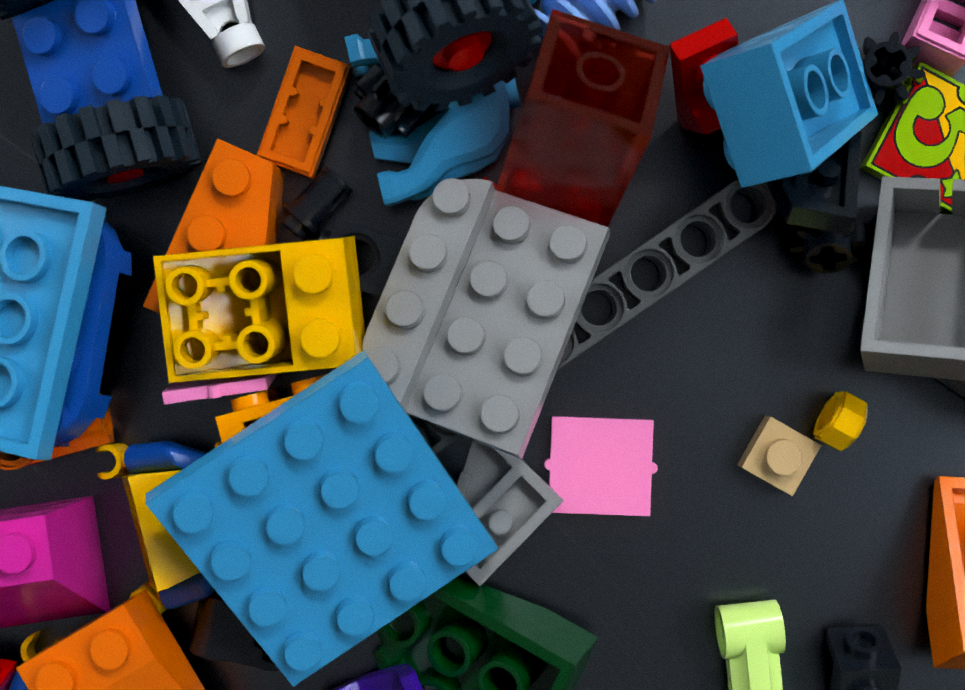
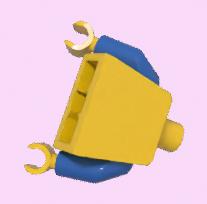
(170, 572)

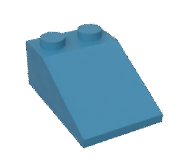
(790, 96)

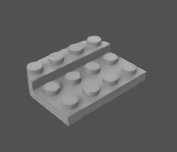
(482, 310)

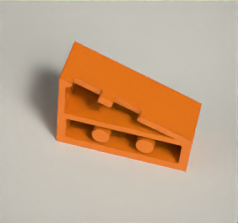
(230, 208)

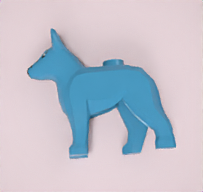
(446, 145)

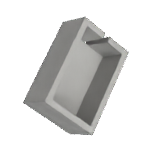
(917, 282)

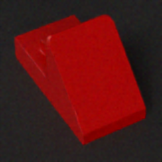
(686, 58)

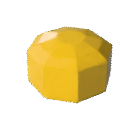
(841, 420)

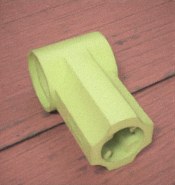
(750, 641)

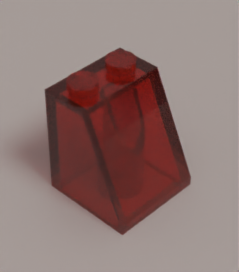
(584, 118)

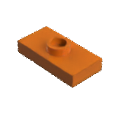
(304, 112)

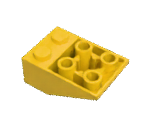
(260, 309)

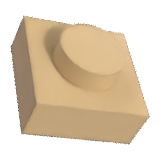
(779, 455)

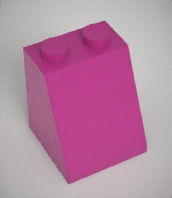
(51, 562)

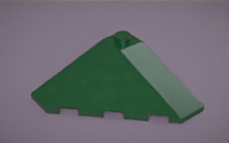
(485, 641)

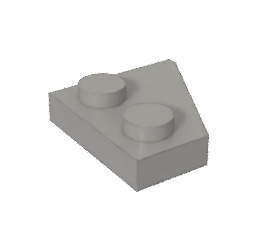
(506, 499)

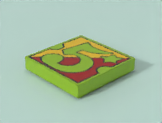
(924, 135)

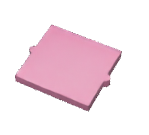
(216, 388)
(601, 465)

